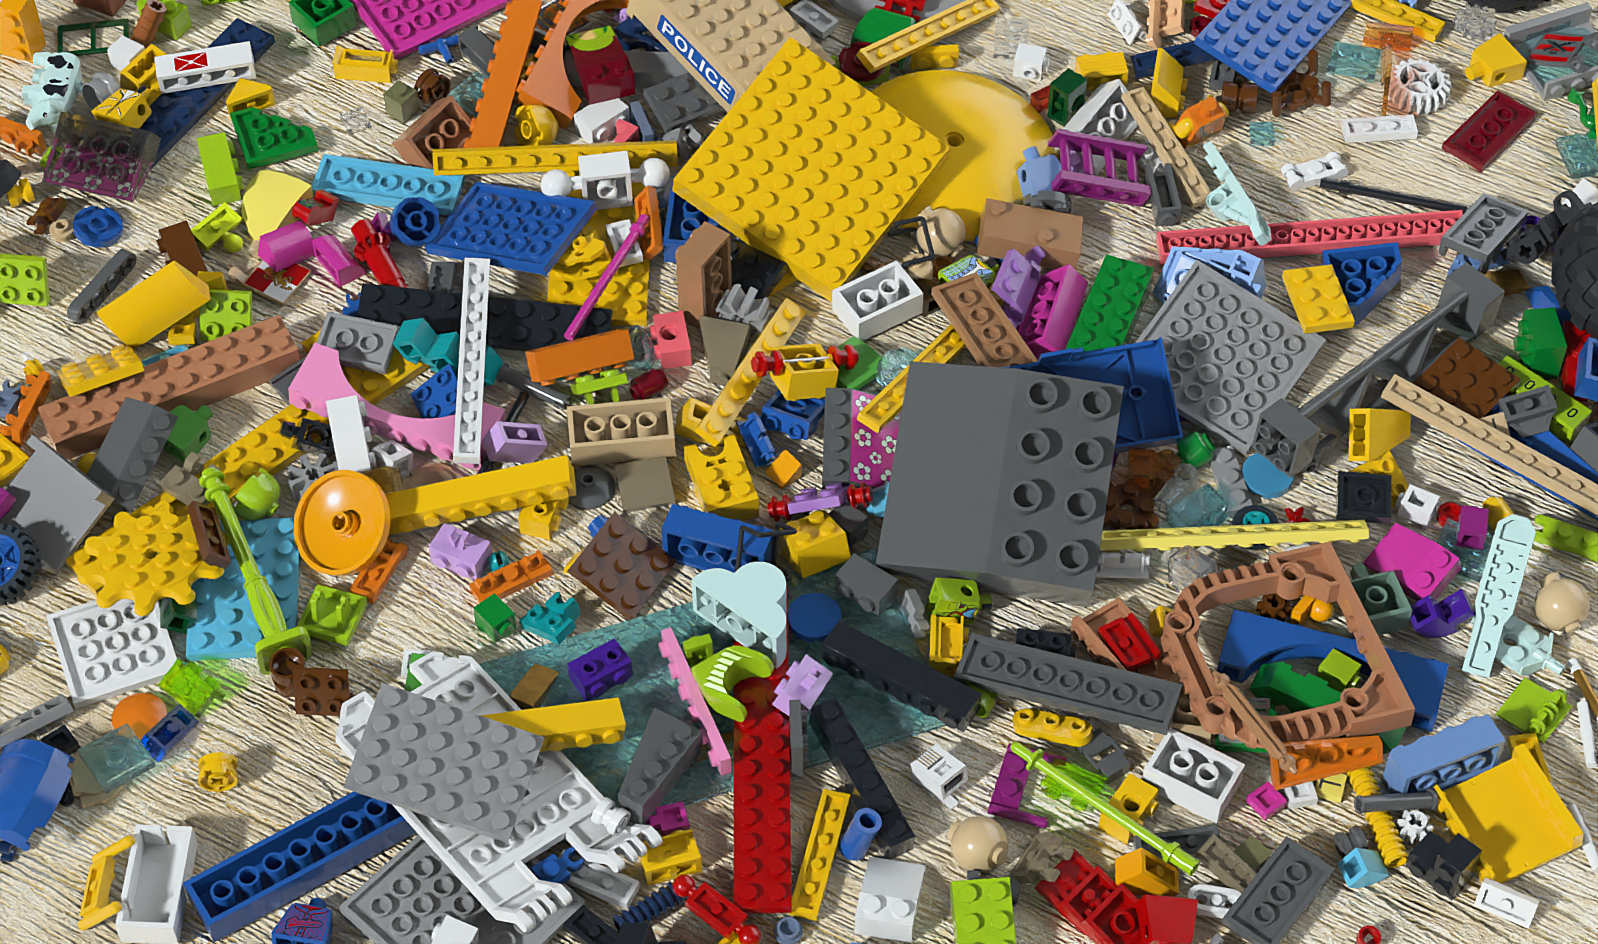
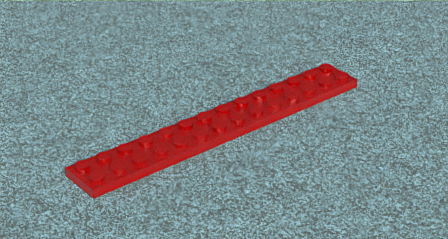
(762, 796)

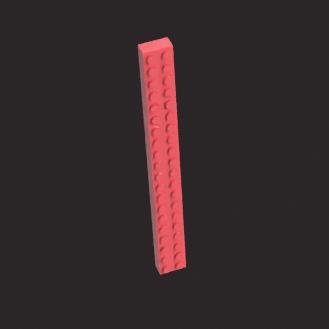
(1316, 235)

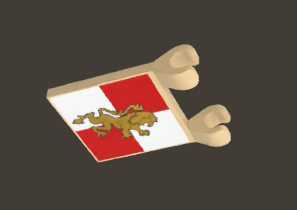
(267, 282)

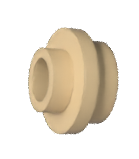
(61, 230)

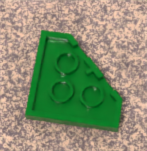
(270, 138)

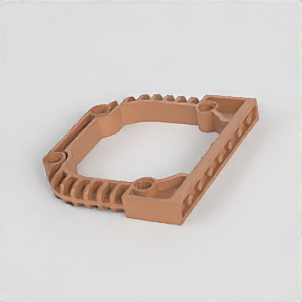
(1308, 571)

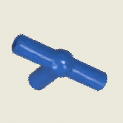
(442, 45)

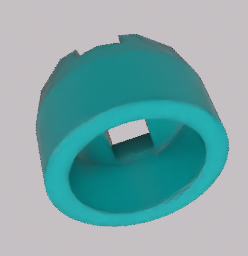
(492, 561)

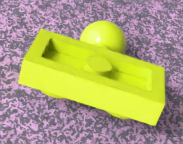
(218, 227)

